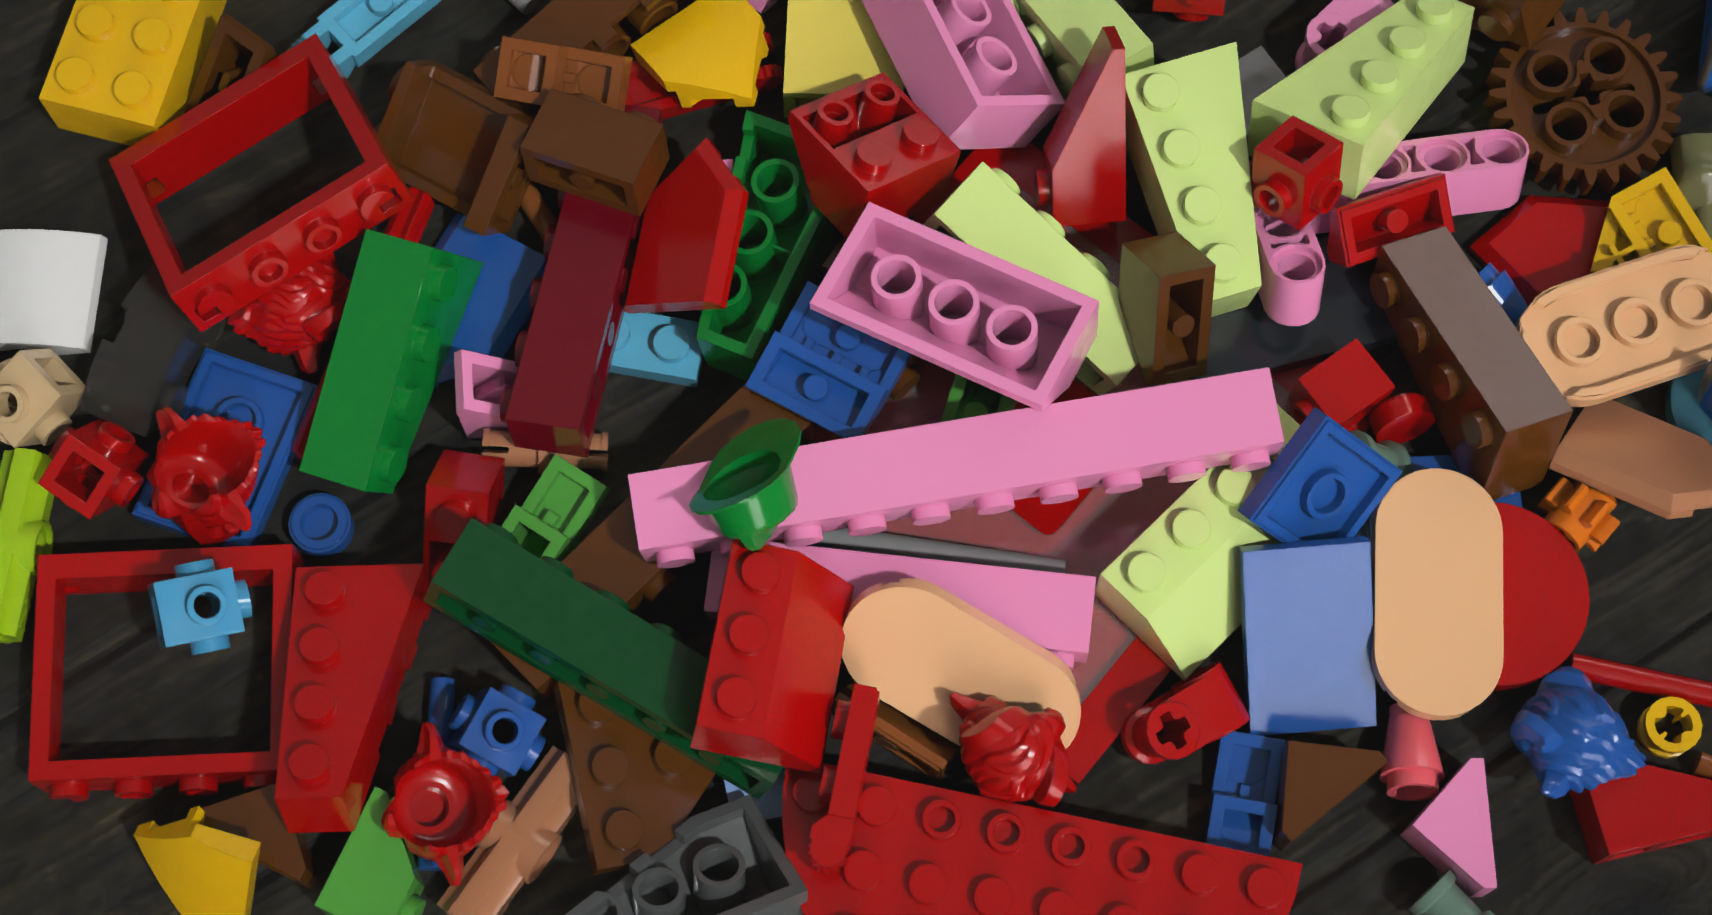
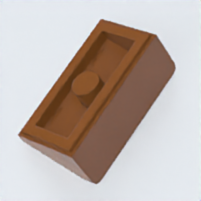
(909, 739)

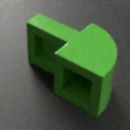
(557, 510)

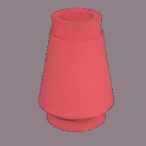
(1412, 757)

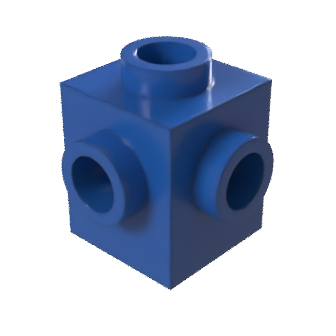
(474, 725)

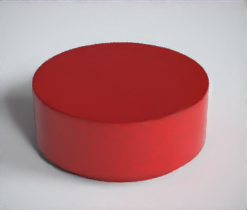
(1401, 418)

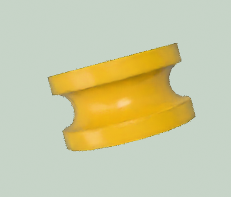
(1655, 743)

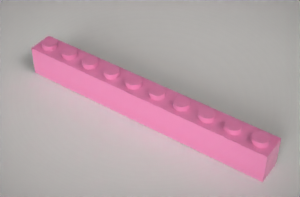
(986, 463)

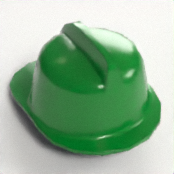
(751, 483)

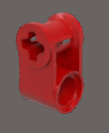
(1190, 715)

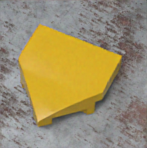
(707, 52)
(1647, 220)
(200, 865)

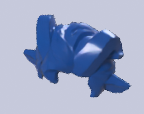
(1573, 736)

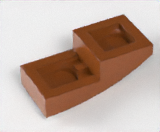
(533, 67)

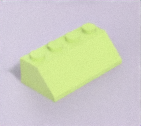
(1183, 574)

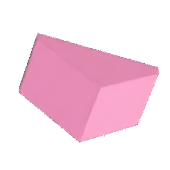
(479, 390)
(1457, 832)

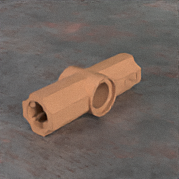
(518, 842)

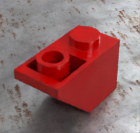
(456, 491)

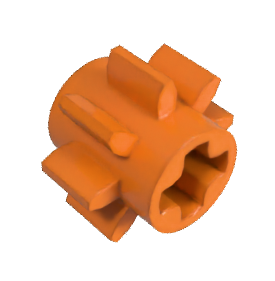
(1580, 513)

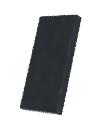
(1347, 311)

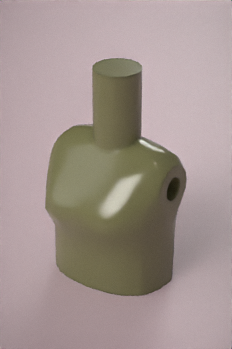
(1693, 173)

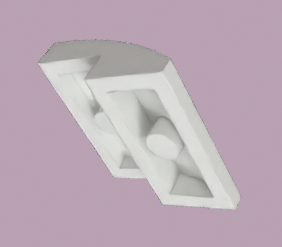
(49, 289)

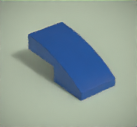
(1244, 792)

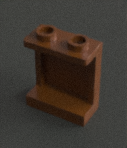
(457, 143)

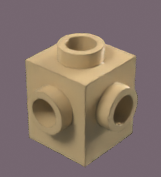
(36, 398)

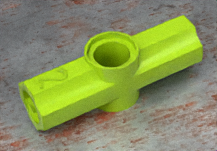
(23, 535)

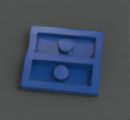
(827, 370)

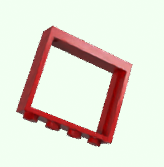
(226, 128)
(133, 572)

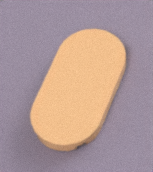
(1624, 325)
(1437, 594)
(927, 643)

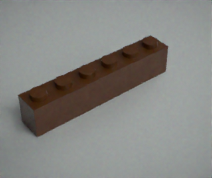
(611, 554)

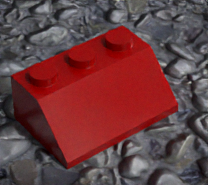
(773, 659)

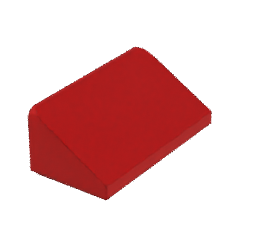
(1386, 217)

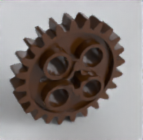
(1599, 145)

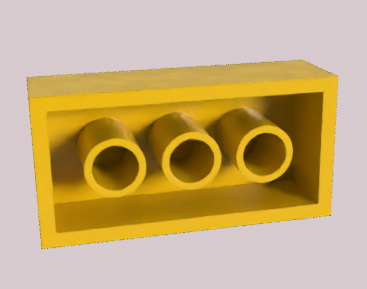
(128, 65)

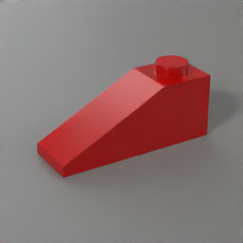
(1087, 145)
(1643, 813)

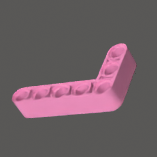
(1481, 175)

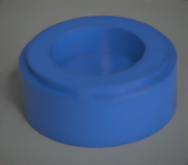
(321, 525)

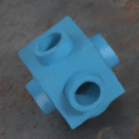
(174, 607)

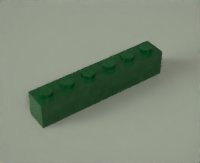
(583, 642)

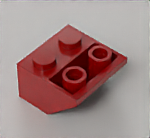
(872, 149)

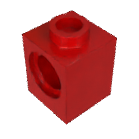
(1342, 387)

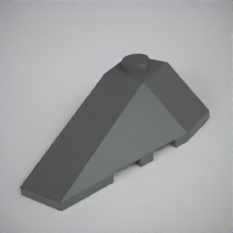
(714, 866)

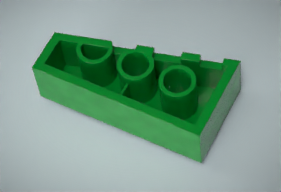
(777, 252)
(386, 360)

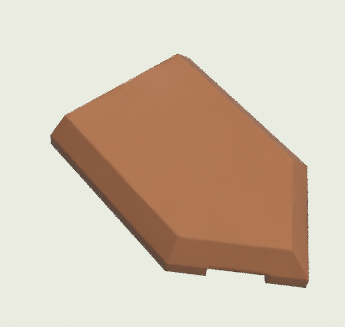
(1638, 460)

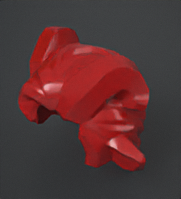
(297, 313)
(205, 474)
(1013, 751)
(443, 804)

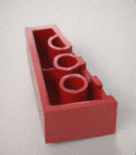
(343, 676)

